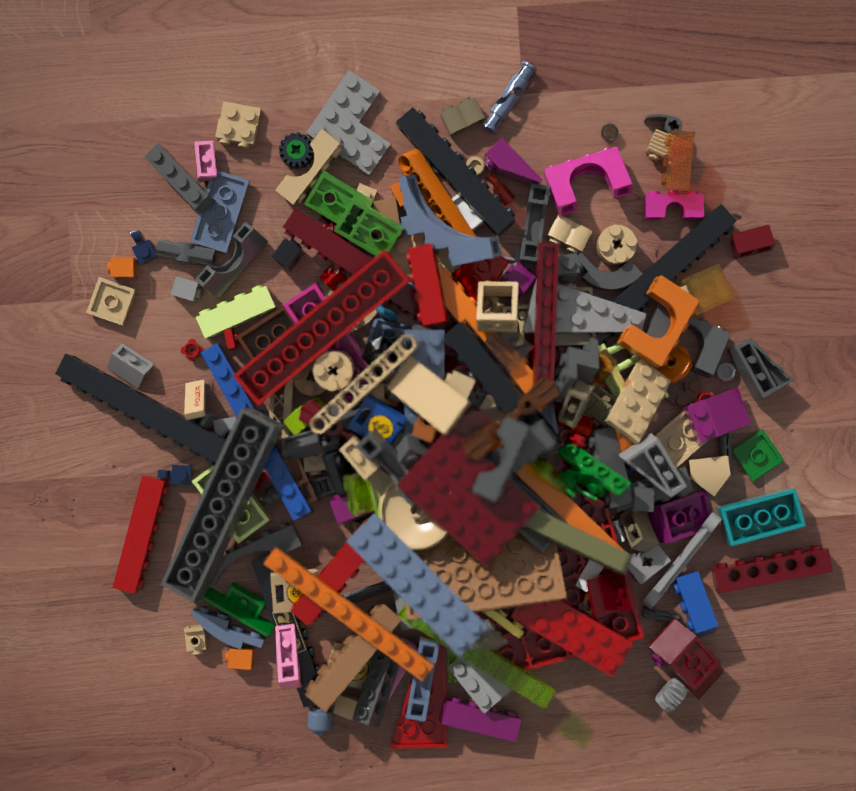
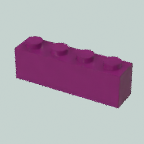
(471, 718)

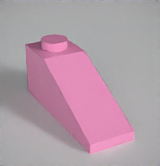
(287, 657)

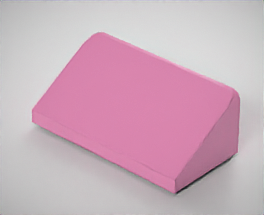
(205, 160)

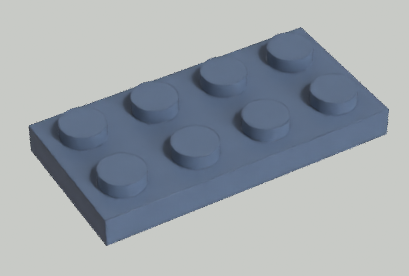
(218, 223)

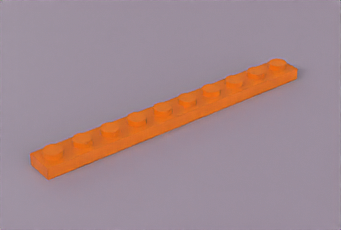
(348, 613)

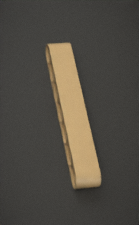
(354, 388)

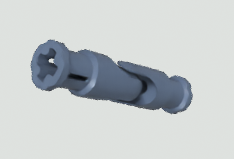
(507, 100)

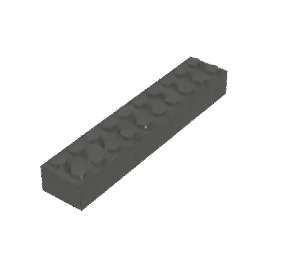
(222, 504)

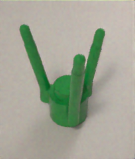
(571, 482)

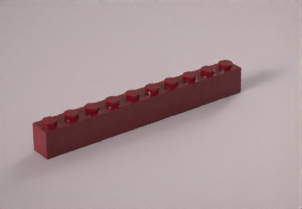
(348, 258)

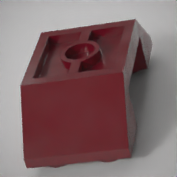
(687, 657)

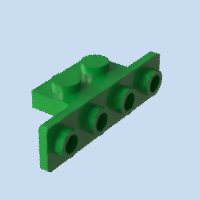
(597, 484)
(242, 606)

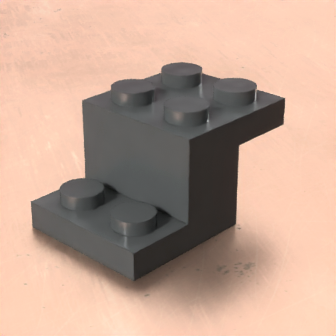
(576, 365)

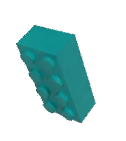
(761, 516)

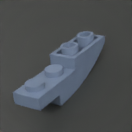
(219, 627)

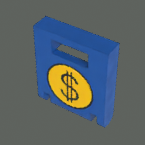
(382, 418)

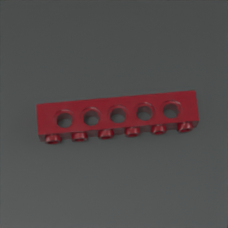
(820, 564)

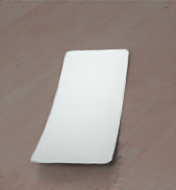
(591, 570)

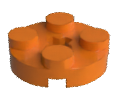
(681, 367)

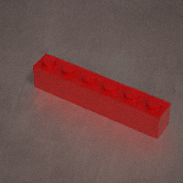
(140, 534)
(335, 574)

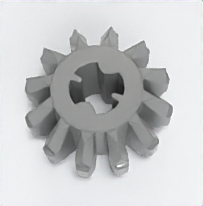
(671, 695)

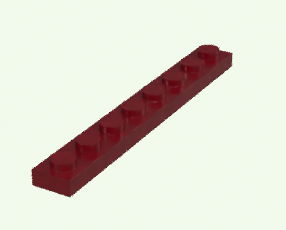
(545, 311)

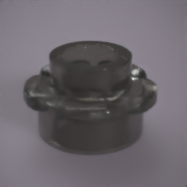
(477, 402)

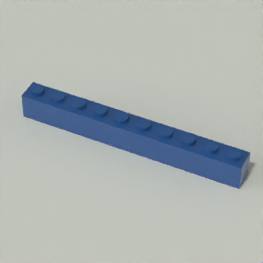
(276, 465)

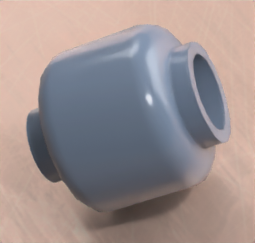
(319, 721)

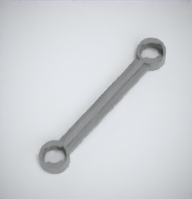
(682, 560)

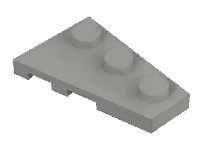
(481, 686)

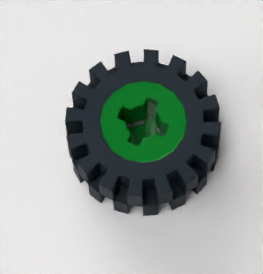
(300, 156)

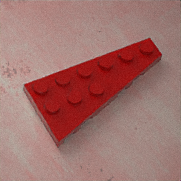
(432, 732)

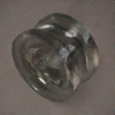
(603, 132)

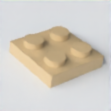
(111, 301)

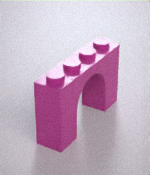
(605, 163)

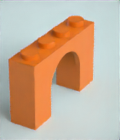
(680, 308)

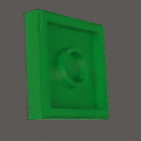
(757, 455)

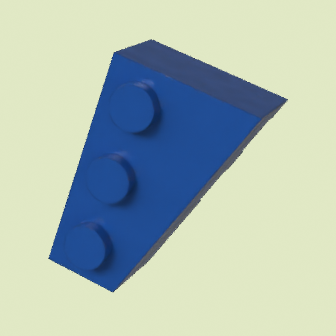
(695, 604)

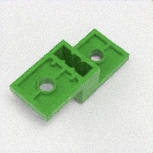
(353, 214)

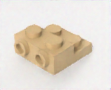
(238, 124)

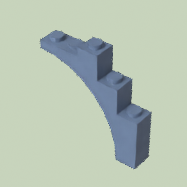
(423, 220)

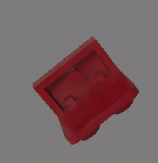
(611, 593)

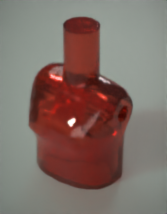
(501, 190)

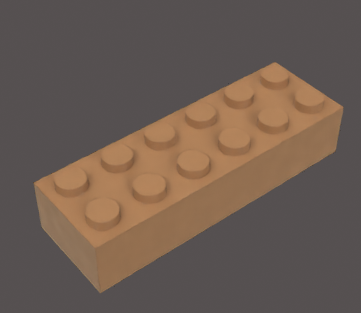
(347, 661)

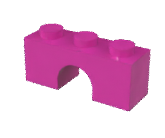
(690, 205)

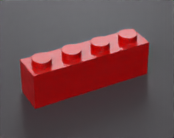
(428, 285)

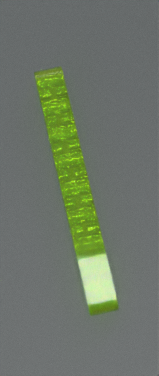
(497, 667)

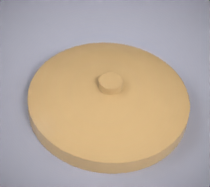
(409, 521)

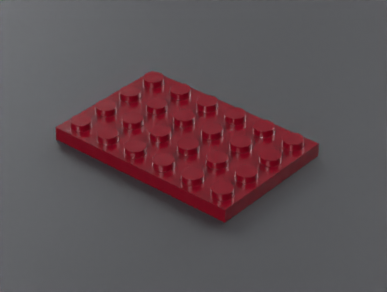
(443, 486)

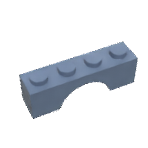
(420, 690)

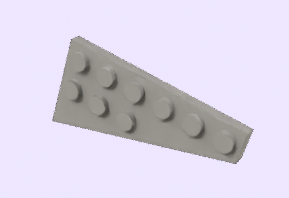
(585, 314)

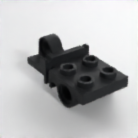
(338, 467)

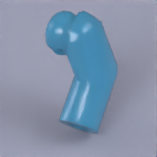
(386, 313)

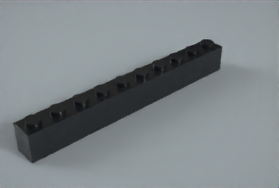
(676, 260)
(141, 407)

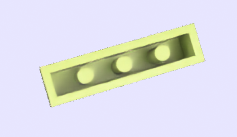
(236, 312)

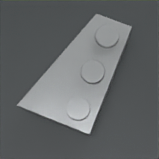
(655, 464)

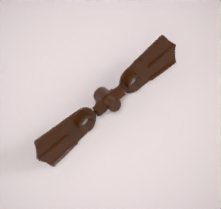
(483, 440)

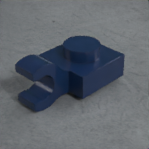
(143, 249)
(180, 474)

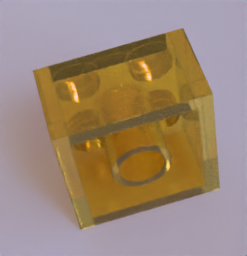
(709, 287)

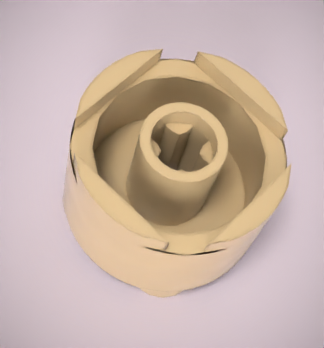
(627, 244)
(330, 380)

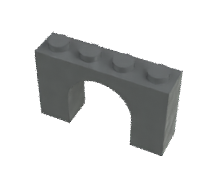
(711, 339)

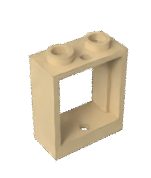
(487, 321)

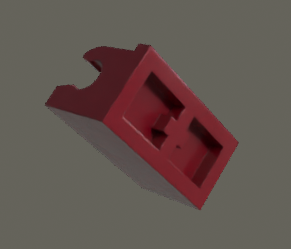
(752, 241)

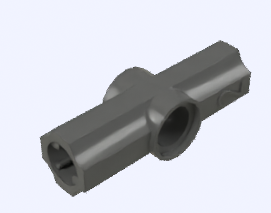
(185, 252)

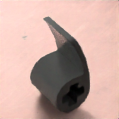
(667, 119)

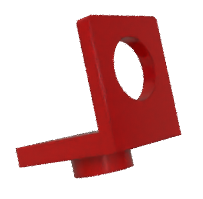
(332, 276)

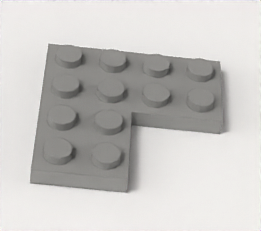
(342, 120)

